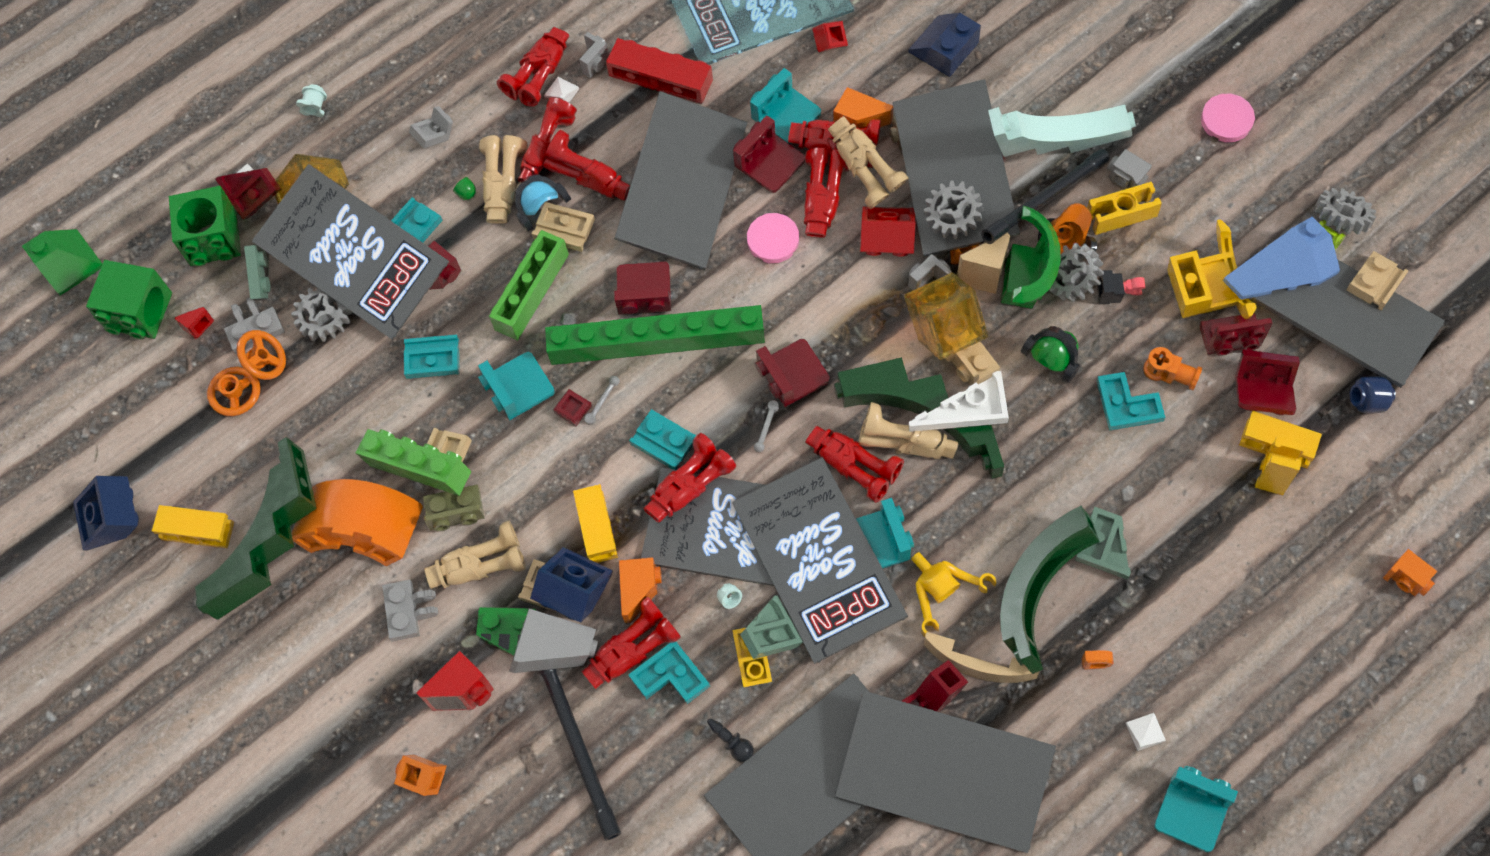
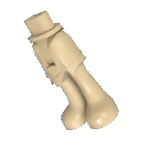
(856, 152)
(498, 188)
(885, 434)
(465, 564)

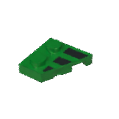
(501, 627)

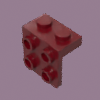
(767, 156)
(643, 288)
(791, 371)
(1266, 382)

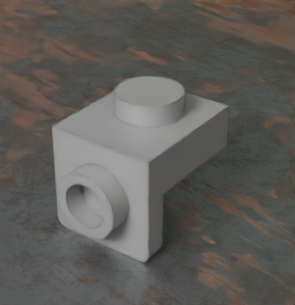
(595, 56)
(432, 130)
(924, 272)

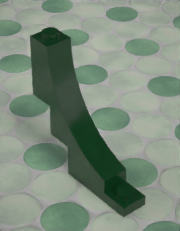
(888, 385)
(246, 570)

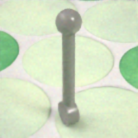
(773, 406)
(590, 417)

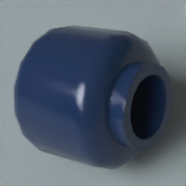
(1372, 395)

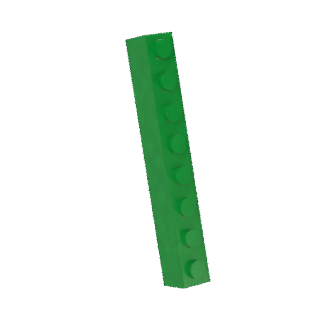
(655, 335)

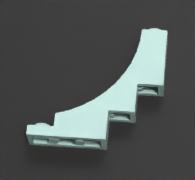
(1022, 132)

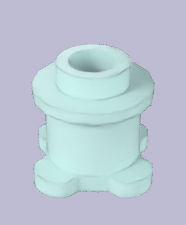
(312, 101)

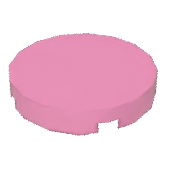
(1227, 117)
(773, 238)

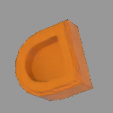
(1097, 659)

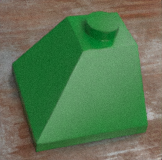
(63, 258)

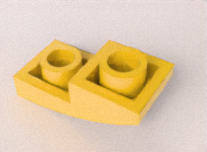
(752, 671)

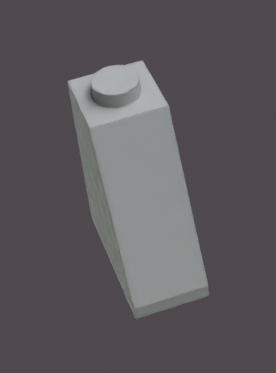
(552, 644)

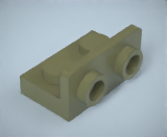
(450, 509)

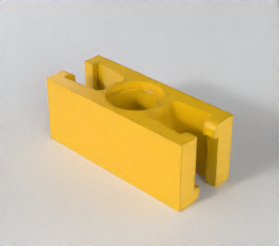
(1125, 198)
(1262, 430)
(1280, 465)
(595, 524)
(193, 526)

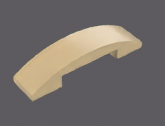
(942, 649)

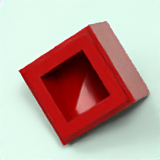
(830, 36)
(195, 321)

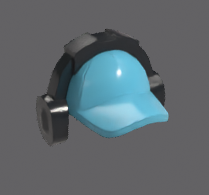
(533, 193)

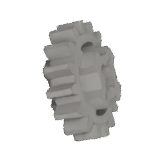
(1345, 211)
(949, 221)
(1076, 274)
(322, 315)

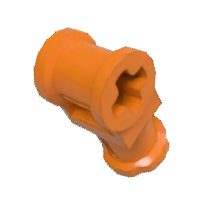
(1170, 368)

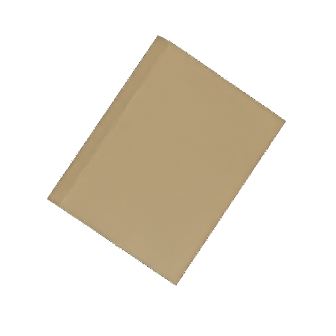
(984, 265)

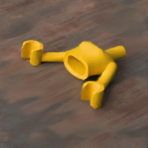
(940, 583)

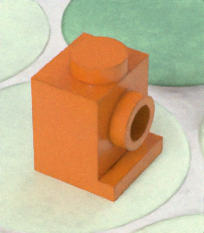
(1412, 574)
(422, 782)

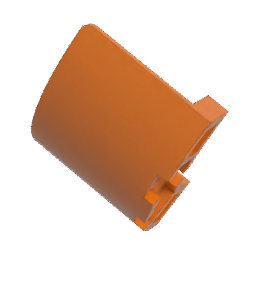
(359, 516)

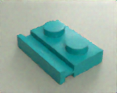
(417, 219)
(431, 356)
(663, 440)

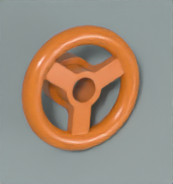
(259, 356)
(224, 382)

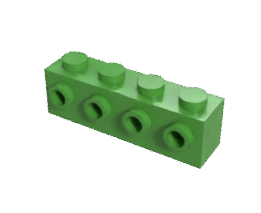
(529, 285)
(414, 462)

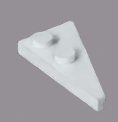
(974, 407)

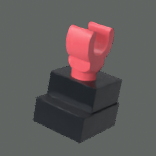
(1113, 287)

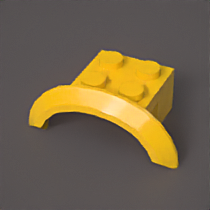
(1200, 282)

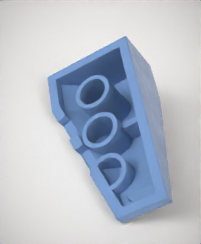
(1292, 260)

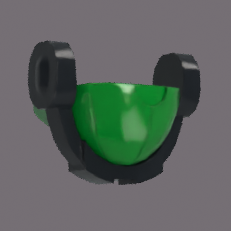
(1054, 350)

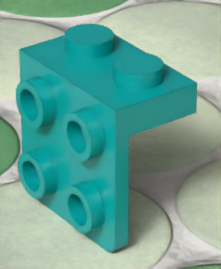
(782, 104)
(516, 384)
(887, 534)
(1194, 808)

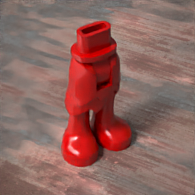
(540, 59)
(556, 113)
(817, 135)
(587, 172)
(822, 202)
(842, 451)
(681, 486)
(619, 652)

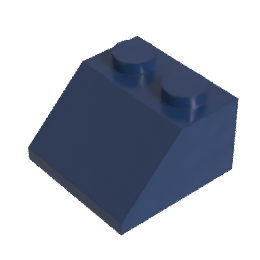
(947, 42)
(105, 511)
(570, 584)

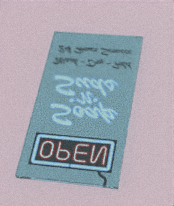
(735, 26)

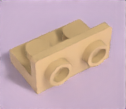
(974, 364)

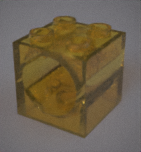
(946, 316)

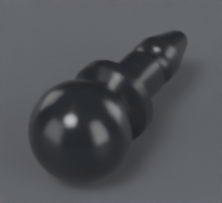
(740, 748)

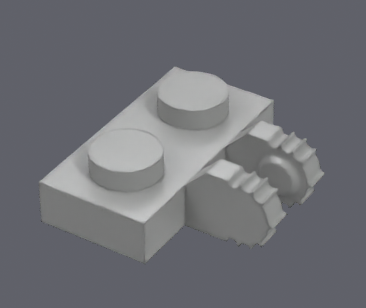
(264, 321)
(401, 609)

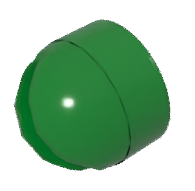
(465, 189)

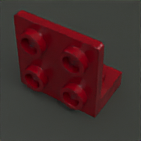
(1234, 333)

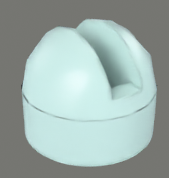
(733, 600)

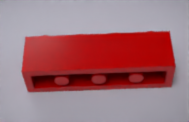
(659, 70)

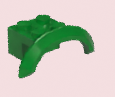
(1031, 270)

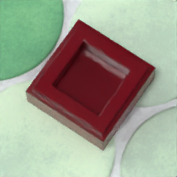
(572, 407)

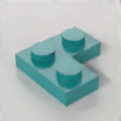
(1122, 409)
(671, 666)

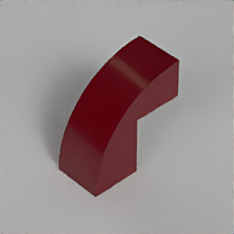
(938, 688)

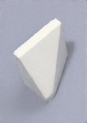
(562, 89)
(1145, 731)

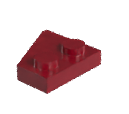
(249, 190)

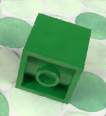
(193, 212)
(129, 300)

